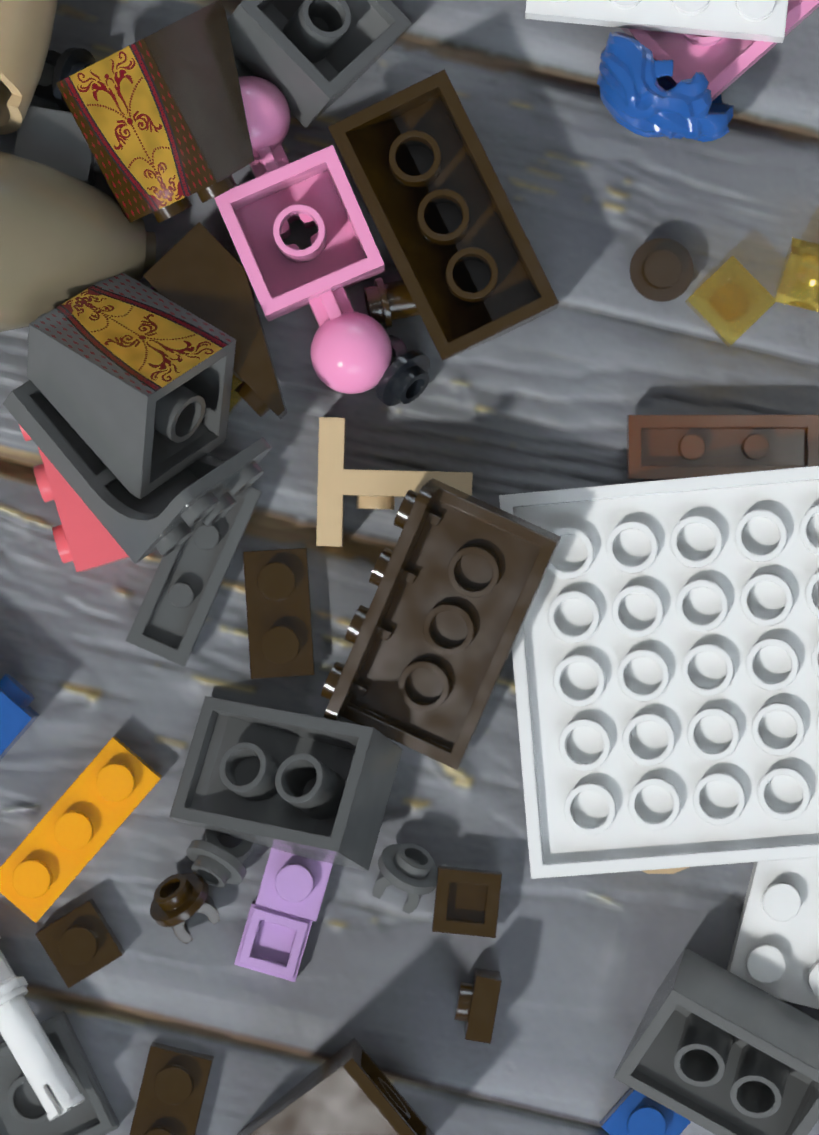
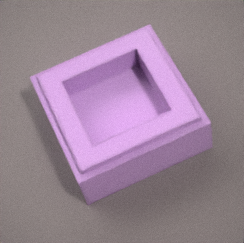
(273, 942)

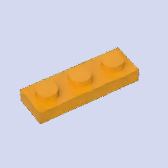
(76, 828)

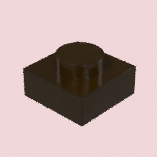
(466, 901)
(80, 943)
(478, 1004)

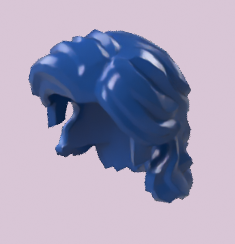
(648, 104)

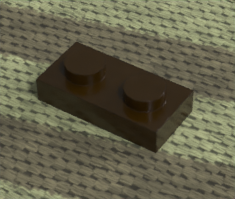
(279, 613)
(171, 1091)

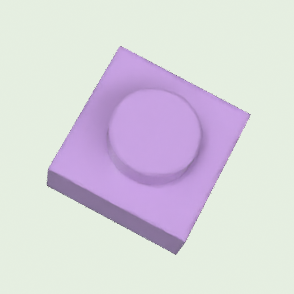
(294, 884)

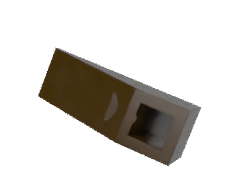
(217, 289)

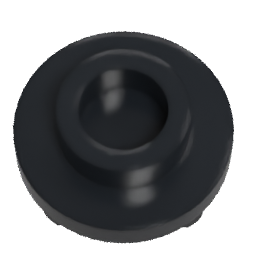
(65, 65)
(405, 376)

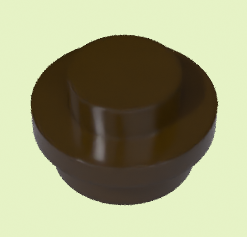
(661, 270)

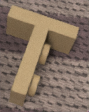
(371, 487)

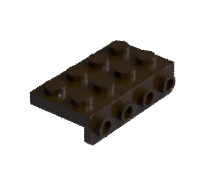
(439, 621)

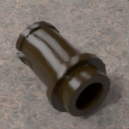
(389, 302)

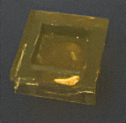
(800, 276)
(730, 301)

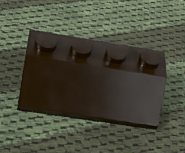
(444, 216)

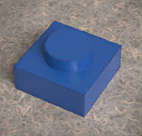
(642, 1116)

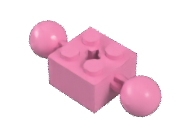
(349, 346)

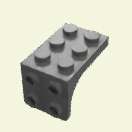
(161, 517)

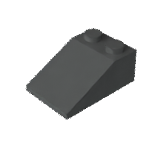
(288, 781)

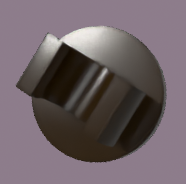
(178, 900)

